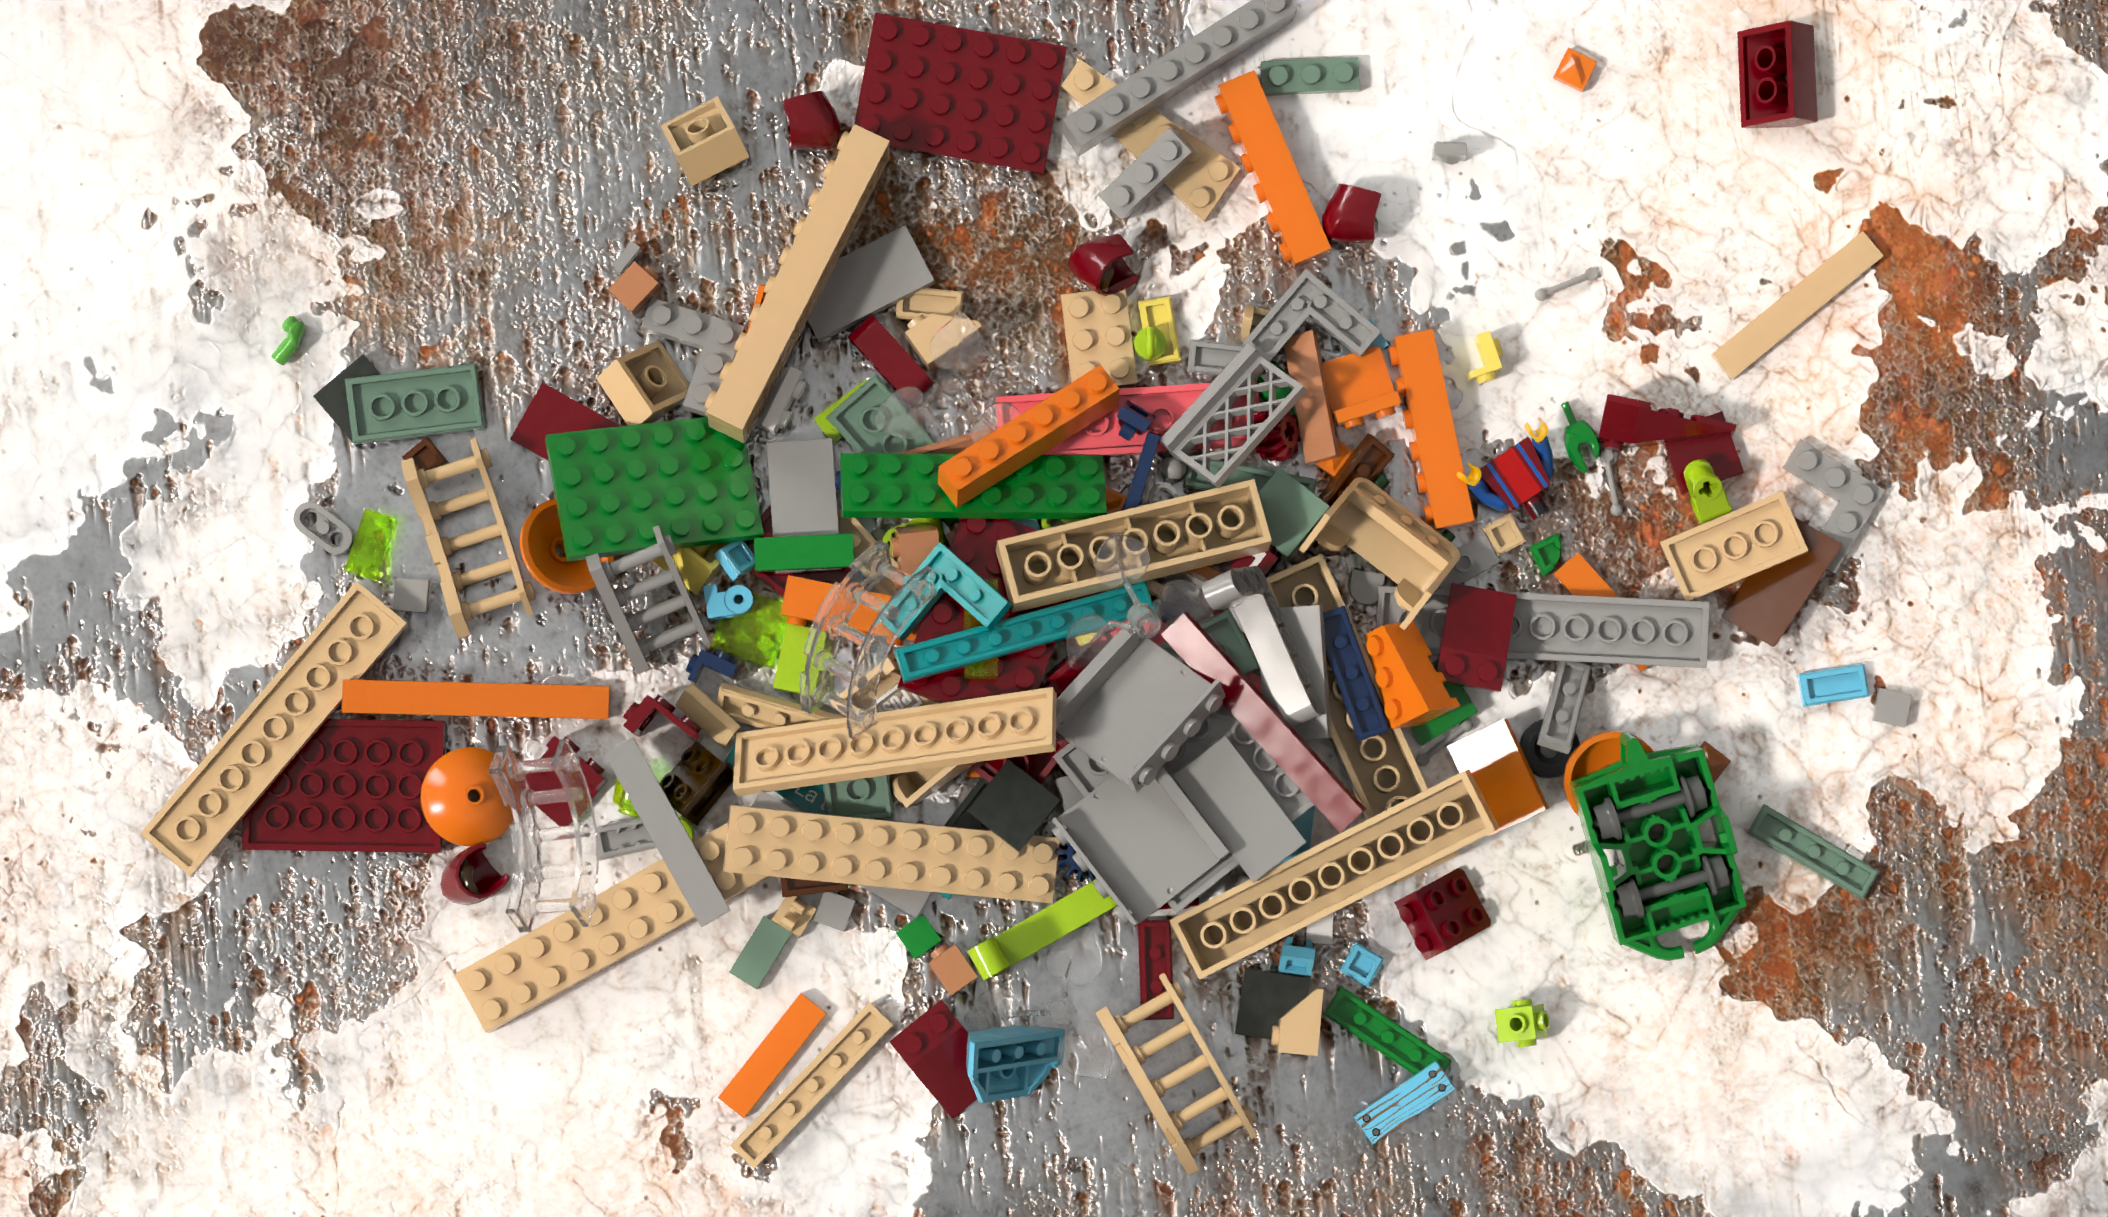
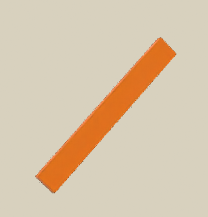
(475, 699)

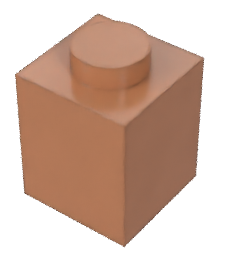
(635, 287)
(952, 968)

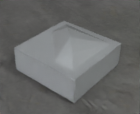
(1449, 152)

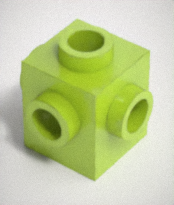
(1522, 1023)

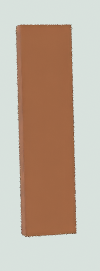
(1313, 407)

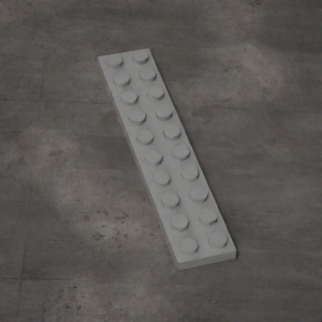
(1581, 628)

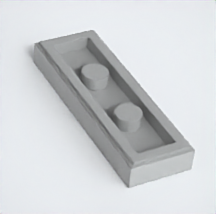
(1564, 706)

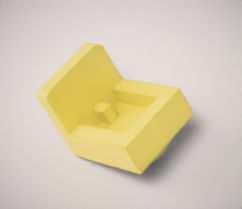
(1489, 352)

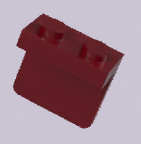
(640, 715)
(548, 780)
(1443, 913)

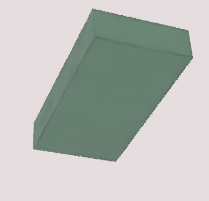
(760, 952)

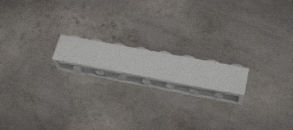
(1175, 72)

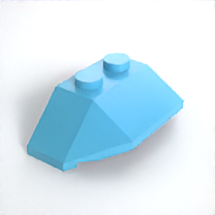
(1011, 1060)

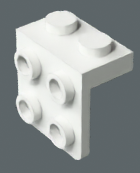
(776, 409)

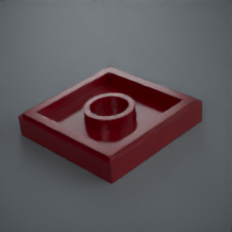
(1717, 451)

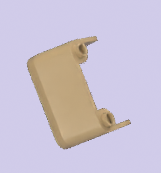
(1389, 540)

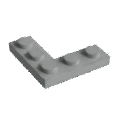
(1311, 299)
(699, 330)
(1852, 491)

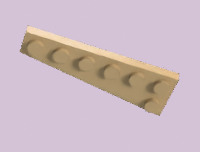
(1198, 182)

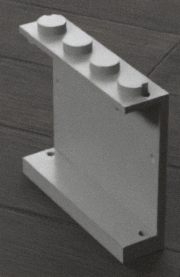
(1134, 708)
(1139, 843)

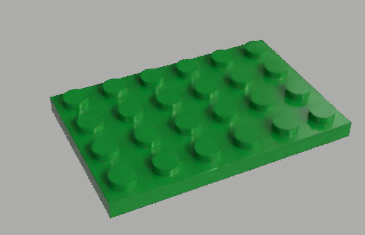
(666, 474)

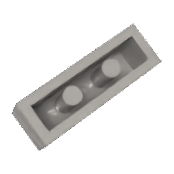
(1147, 173)

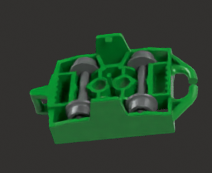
(1702, 879)

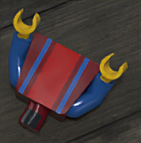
(1516, 475)

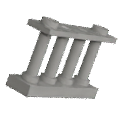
(617, 598)

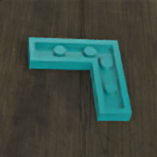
(963, 585)

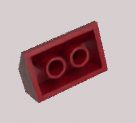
(1777, 75)

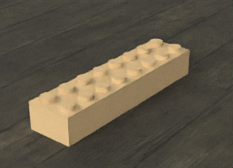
(1177, 533)

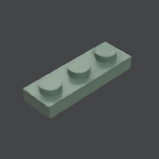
(1310, 76)

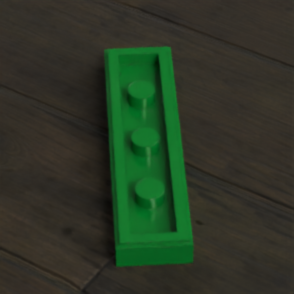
(1382, 1033)

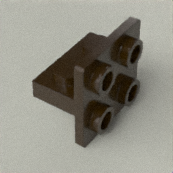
(696, 782)

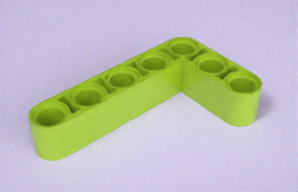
(1039, 931)

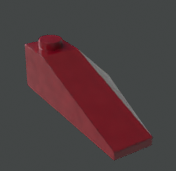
(1634, 424)

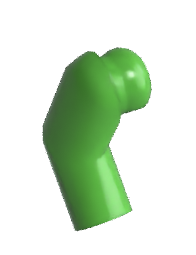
(291, 342)

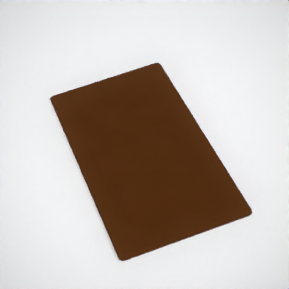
(1774, 596)

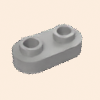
(324, 529)

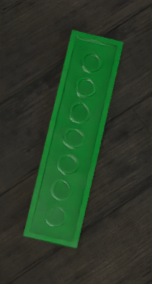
(909, 488)

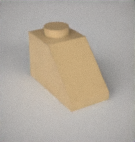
(1300, 1027)

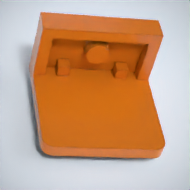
(1360, 388)

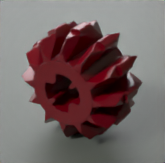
(1281, 440)

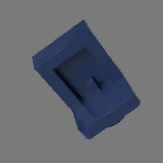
(720, 662)

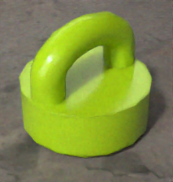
(1150, 343)

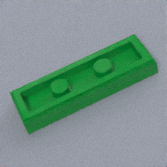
(803, 552)

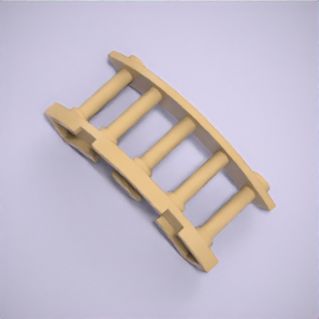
(442, 547)
(1154, 1089)

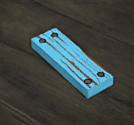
(1404, 1102)

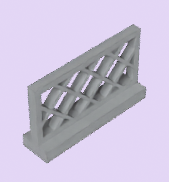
(1216, 404)

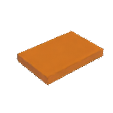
(1500, 773)

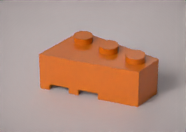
(1406, 677)

